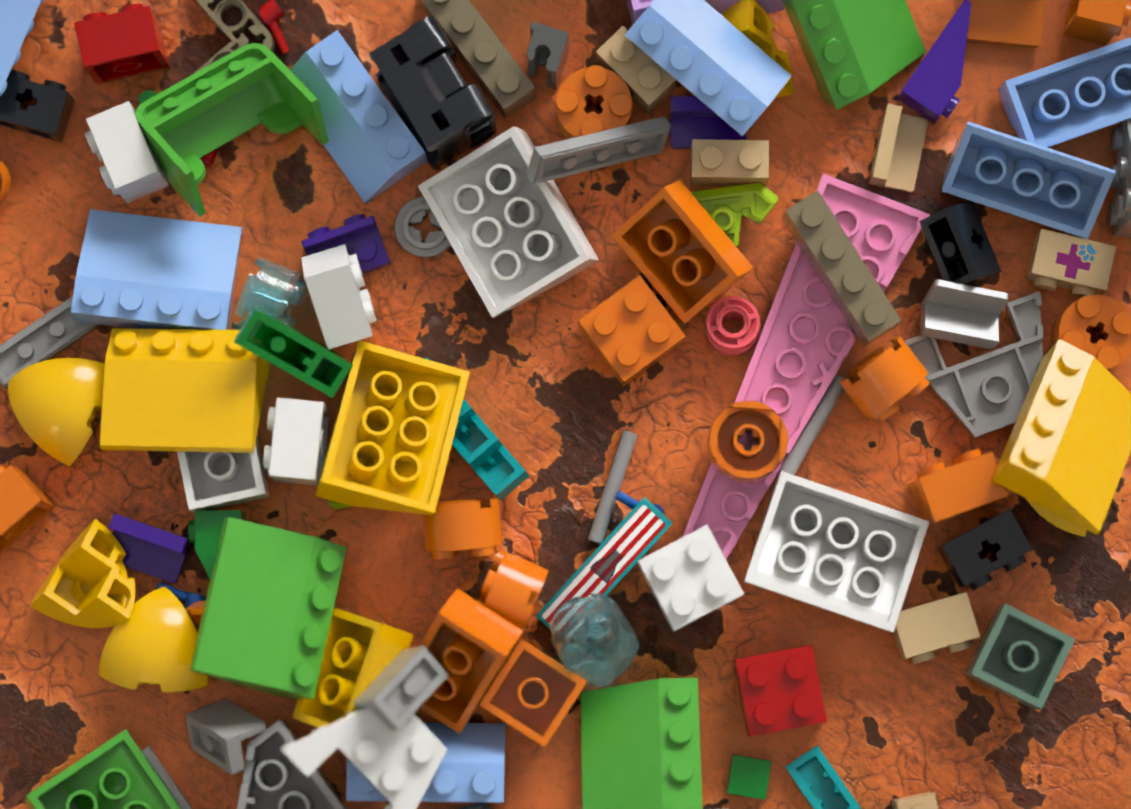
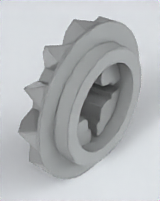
(410, 238)

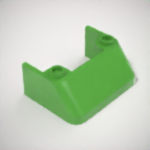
(219, 106)

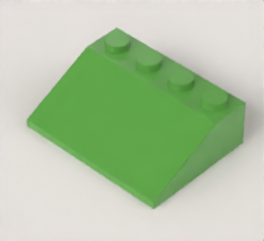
(854, 44)
(268, 609)
(641, 746)
(106, 778)

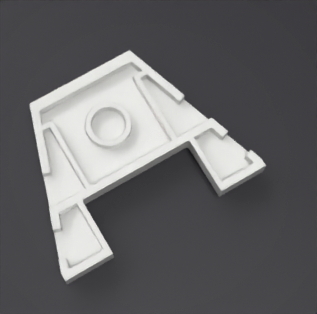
(394, 761)

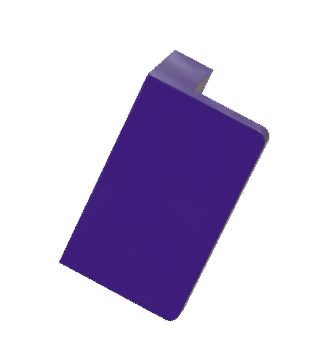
(695, 120)
(150, 548)

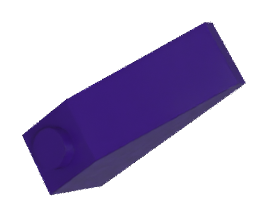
(940, 73)

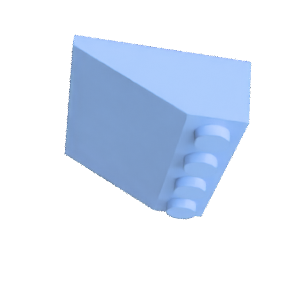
(156, 272)

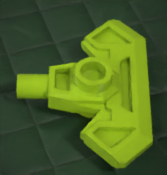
(729, 204)

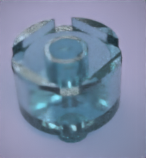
(272, 292)
(593, 639)

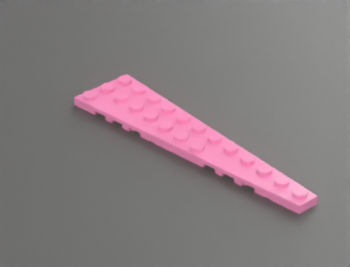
(804, 344)

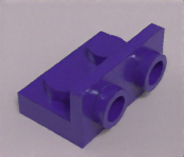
(358, 235)

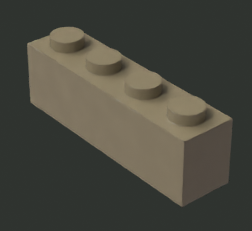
(482, 53)
(841, 268)

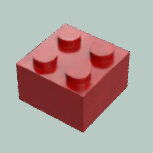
(121, 43)
(779, 690)

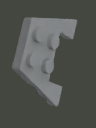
(991, 387)

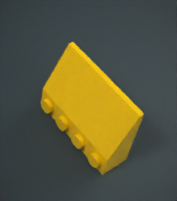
(181, 391)
(392, 431)
(1069, 438)

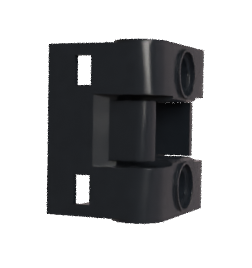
(431, 93)

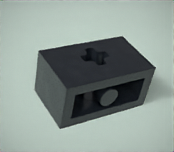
(47, 117)
(960, 245)
(1000, 532)

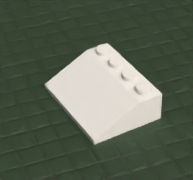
(504, 228)
(836, 551)

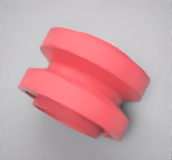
(733, 309)

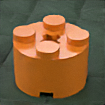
(592, 86)
(1106, 317)
(885, 379)
(764, 427)
(463, 526)
(512, 588)

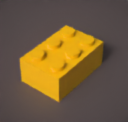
(352, 659)

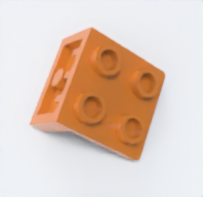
(1006, 22)

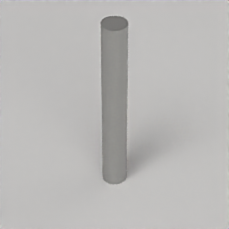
(813, 427)
(612, 486)

